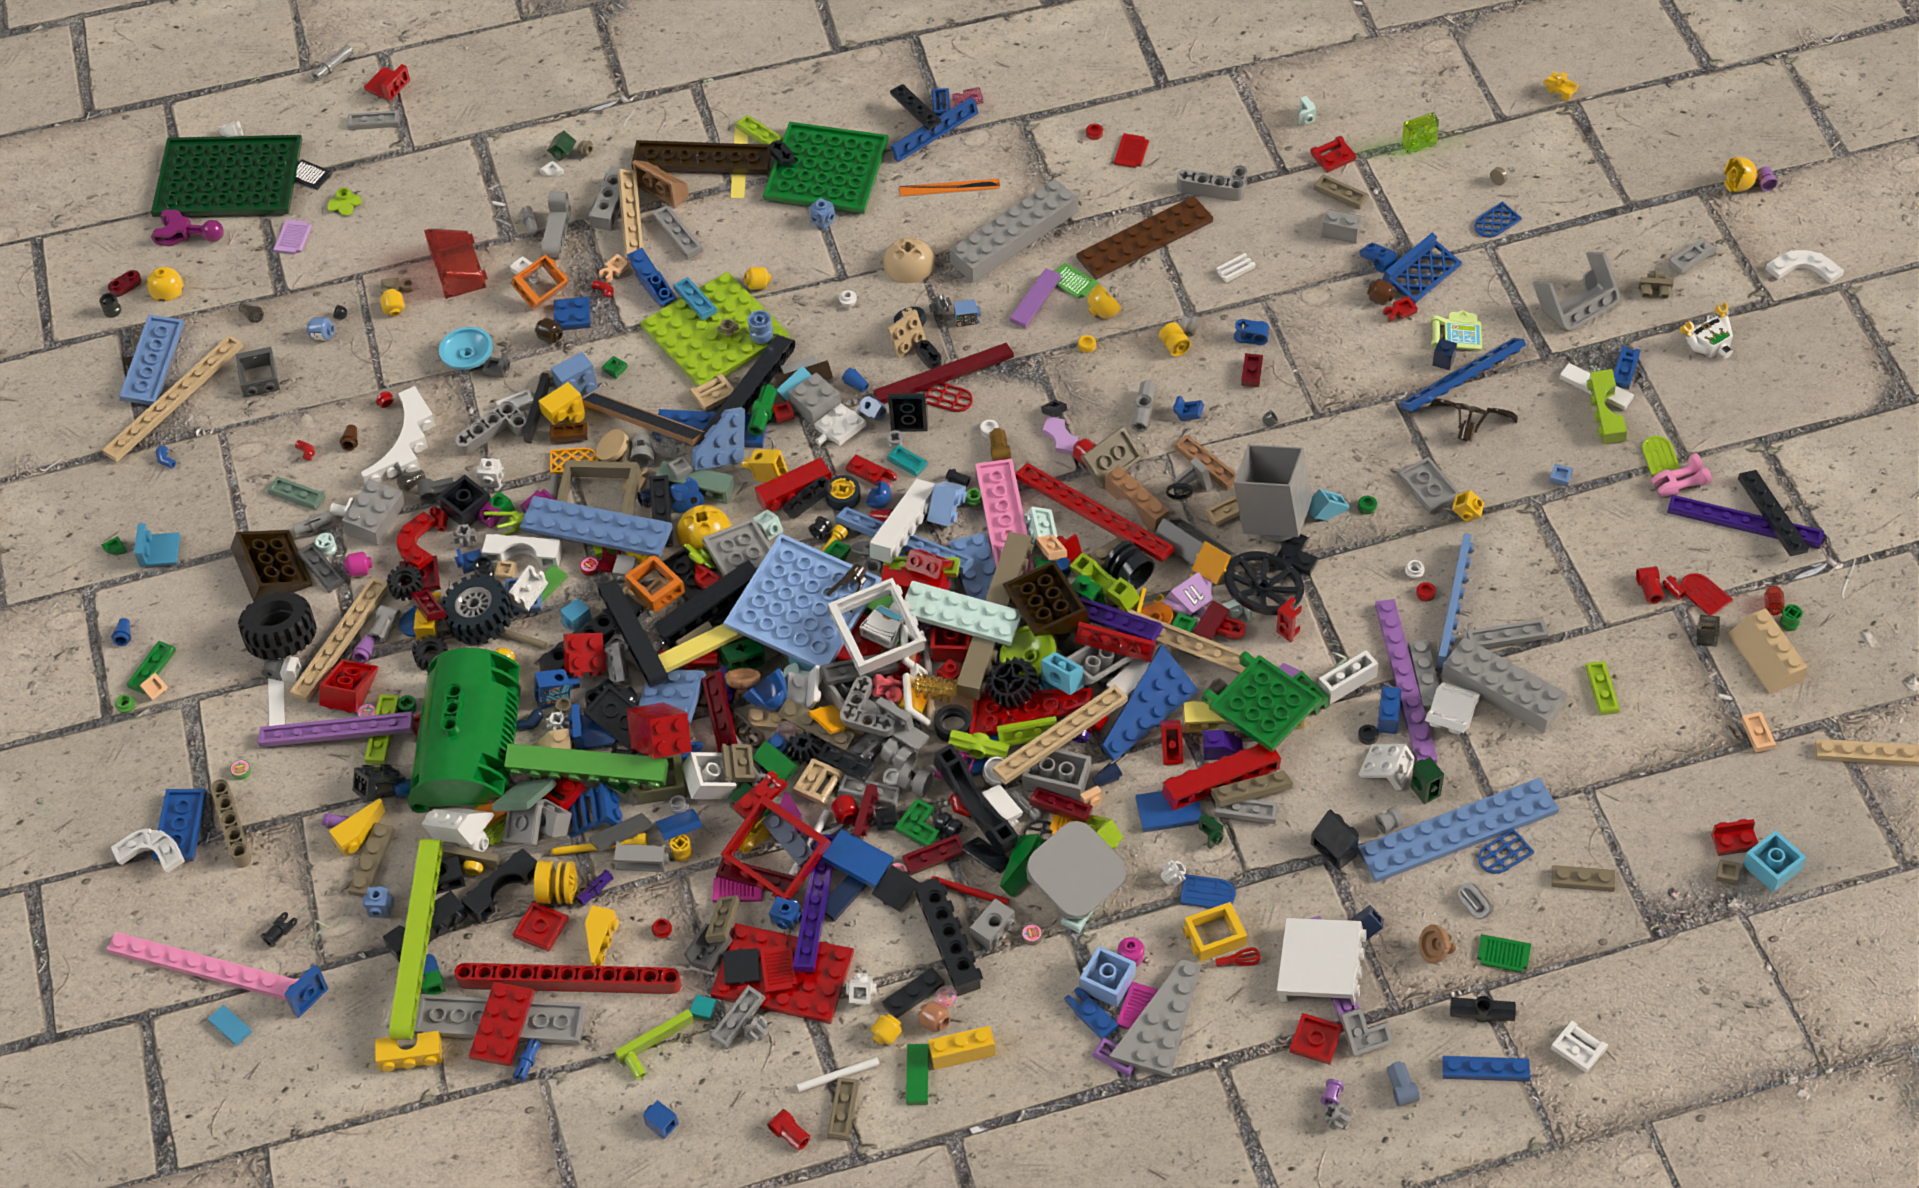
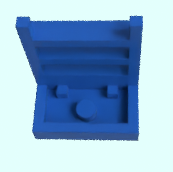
(604, 809)

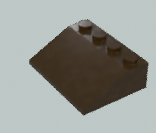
(269, 562)
(1047, 601)

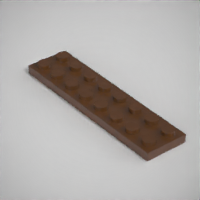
(1144, 237)

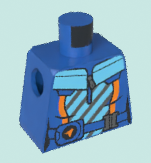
(553, 685)

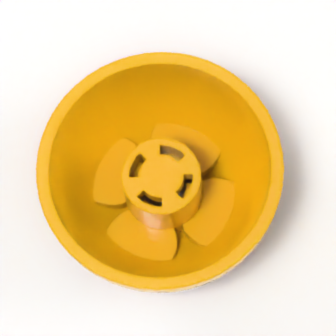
(700, 522)

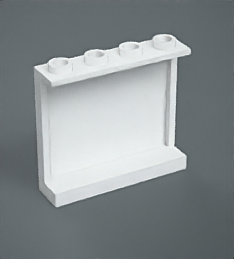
(1321, 959)

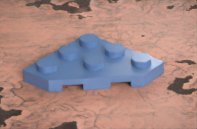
(722, 442)

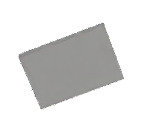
(1428, 485)

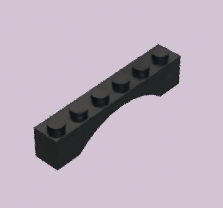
(992, 824)

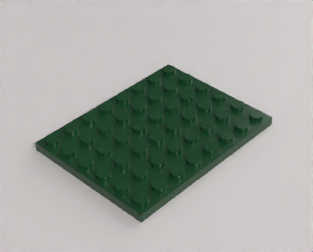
(228, 175)

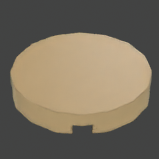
(612, 445)

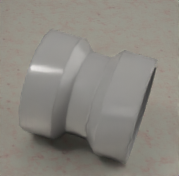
(1388, 820)

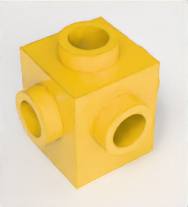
(1468, 505)

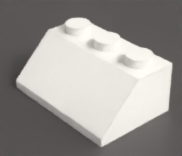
(456, 824)

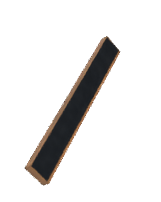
(643, 418)

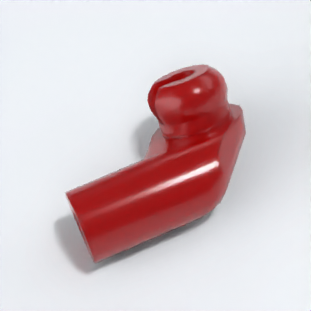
(606, 287)
(307, 448)
(440, 516)
(957, 806)

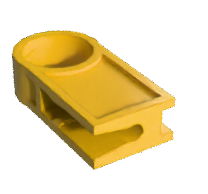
(756, 836)

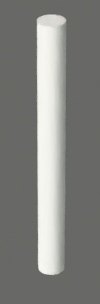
(818, 827)
(839, 1073)

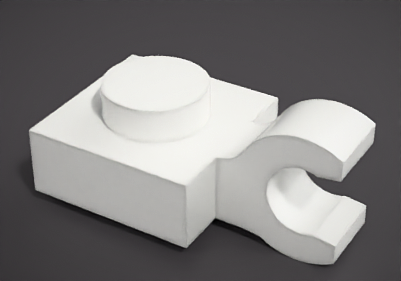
(520, 265)

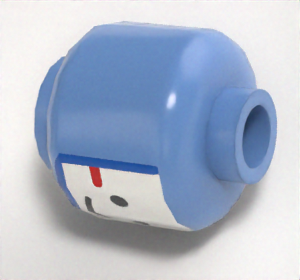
(320, 328)

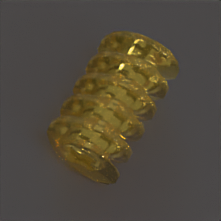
(935, 686)

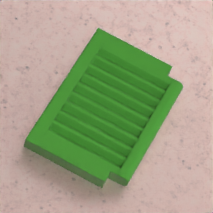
(1074, 281)

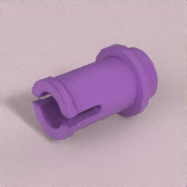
(332, 820)

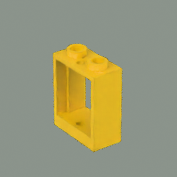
(1220, 947)

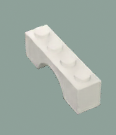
(502, 547)

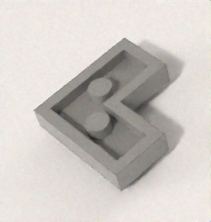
(1362, 1038)

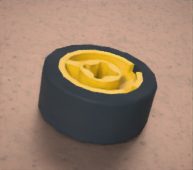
(844, 493)

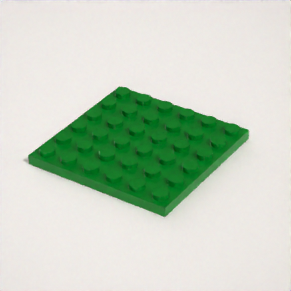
(829, 166)

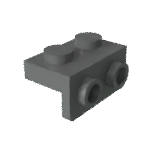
(704, 954)

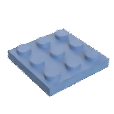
(680, 691)

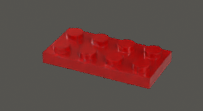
(501, 1024)

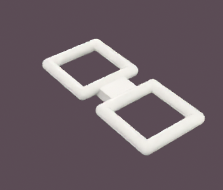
(908, 680)

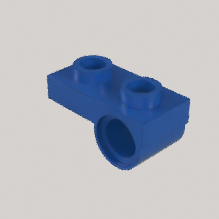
(1379, 255)

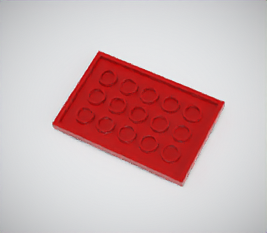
(816, 991)

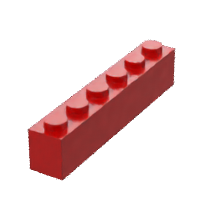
(1197, 783)

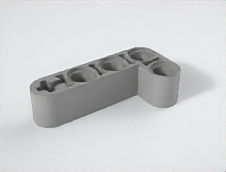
(1214, 185)
(557, 224)
(468, 441)

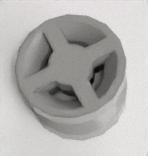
(1189, 324)

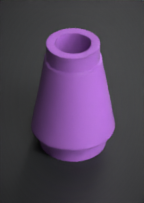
(363, 651)

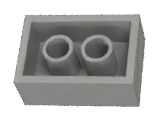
(373, 512)
(1060, 773)

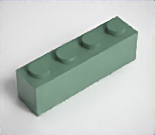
(712, 484)

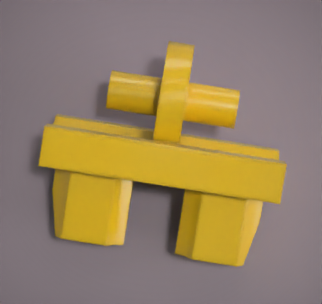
(1560, 84)

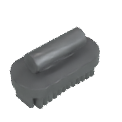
(1475, 900)

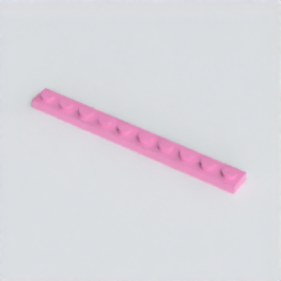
(200, 965)

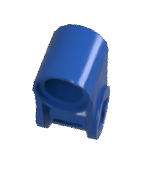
(1254, 332)

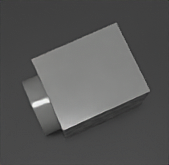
(1273, 491)

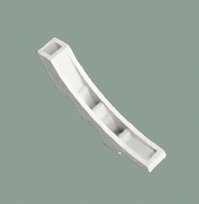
(411, 440)

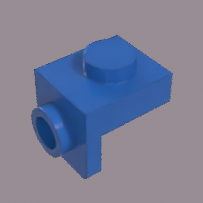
(1188, 410)

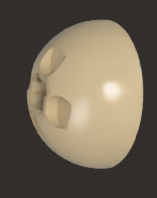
(908, 260)

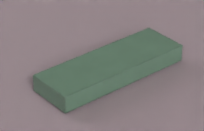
(296, 493)

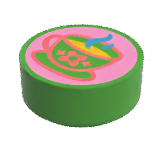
(240, 769)

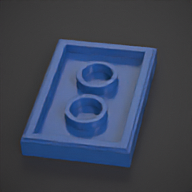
(1158, 815)
(857, 858)

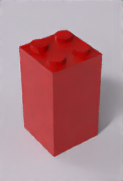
(659, 730)

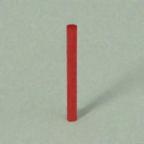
(972, 891)

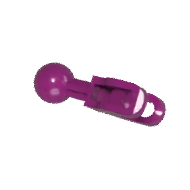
(180, 228)

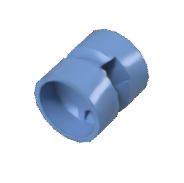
(760, 327)

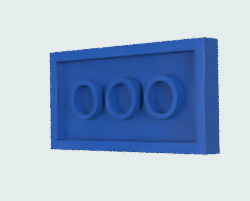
(182, 819)

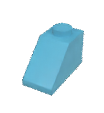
(1327, 505)

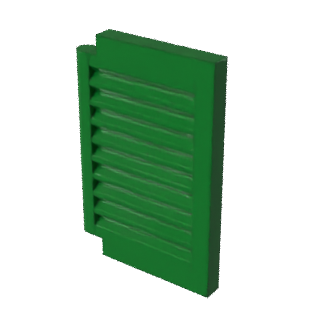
(1503, 953)

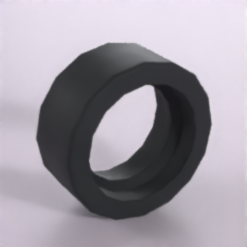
(947, 711)

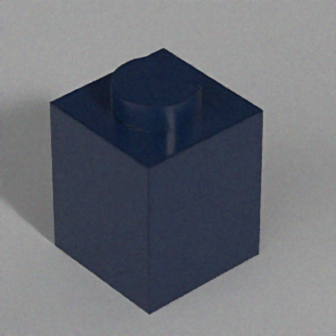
(1444, 354)

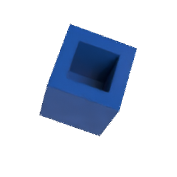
(660, 1119)

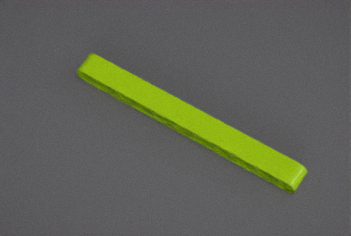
(416, 939)

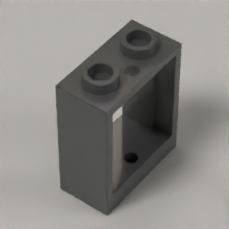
(247, 361)

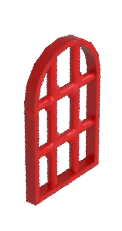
(953, 403)

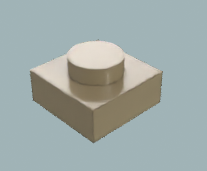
(1728, 871)

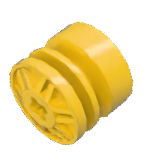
(556, 882)

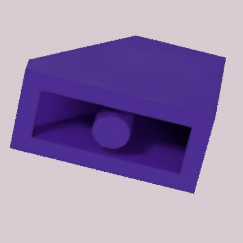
(1219, 744)

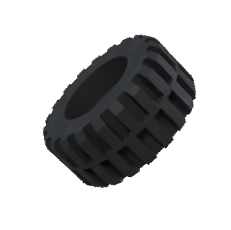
(277, 625)

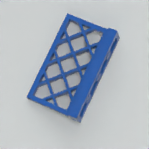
(1414, 256)

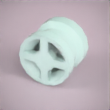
(326, 544)

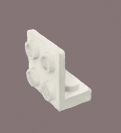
(804, 687)
(1388, 762)

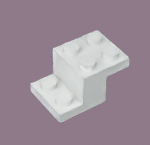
(1452, 708)

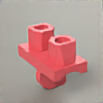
(887, 687)

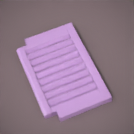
(292, 236)

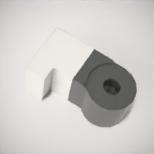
(282, 669)

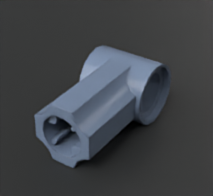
(1403, 1088)

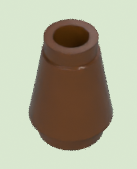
(349, 438)

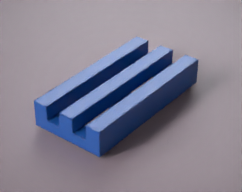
(940, 91)

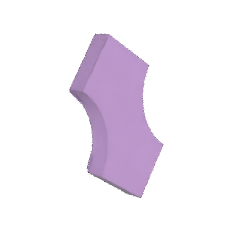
(1057, 432)

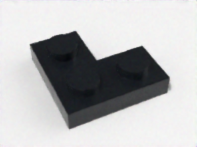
(1293, 553)

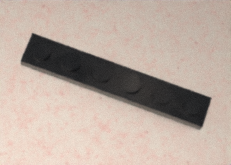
(1773, 513)

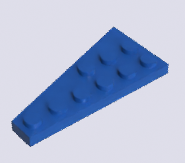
(1153, 699)

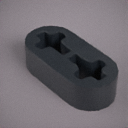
(785, 152)
(931, 353)

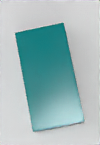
(907, 460)

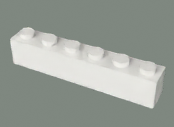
(902, 522)

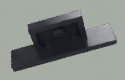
(915, 107)

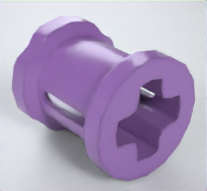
(1332, 1092)

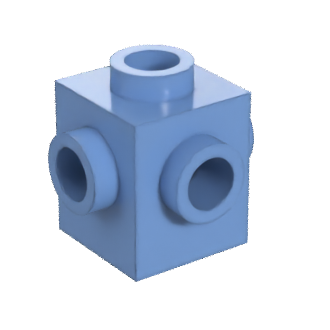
(822, 213)
(378, 902)

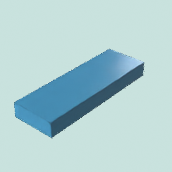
(695, 298)

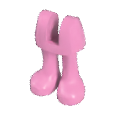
(1669, 485)

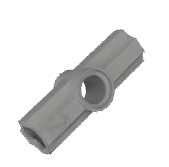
(1143, 406)

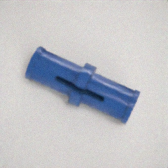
(526, 1060)

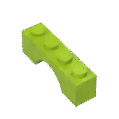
(1611, 425)
(1116, 590)

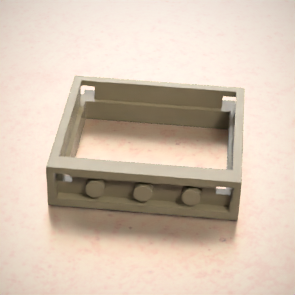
(603, 469)

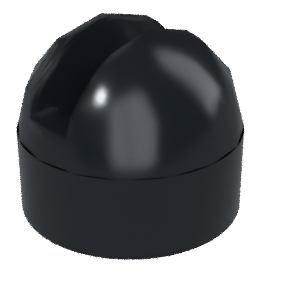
(340, 312)

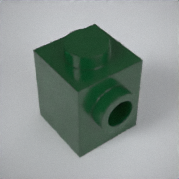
(561, 145)

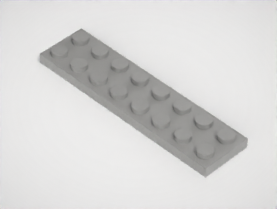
(461, 1017)

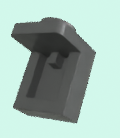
(496, 366)

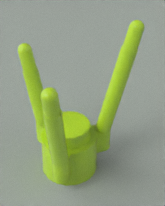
(514, 521)

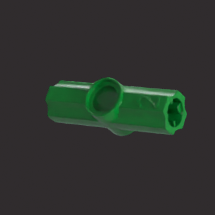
(762, 410)

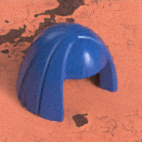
(768, 693)

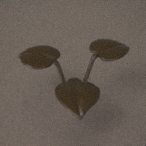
(1467, 428)

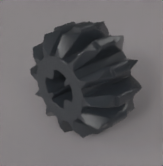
(802, 747)

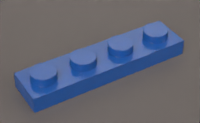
(1486, 1068)

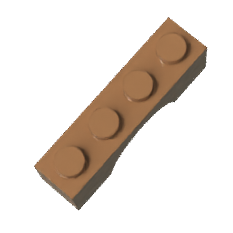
(1123, 485)

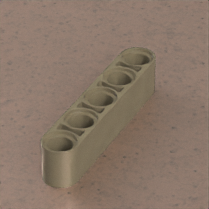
(233, 830)

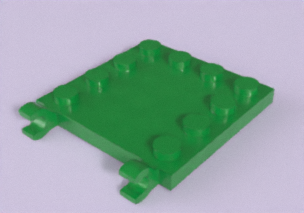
(1263, 702)

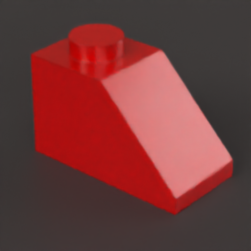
(1171, 742)

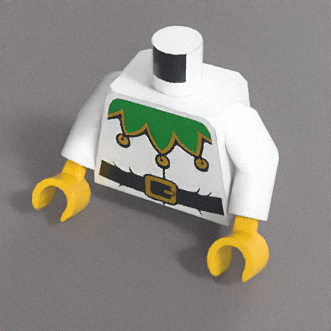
(1712, 336)

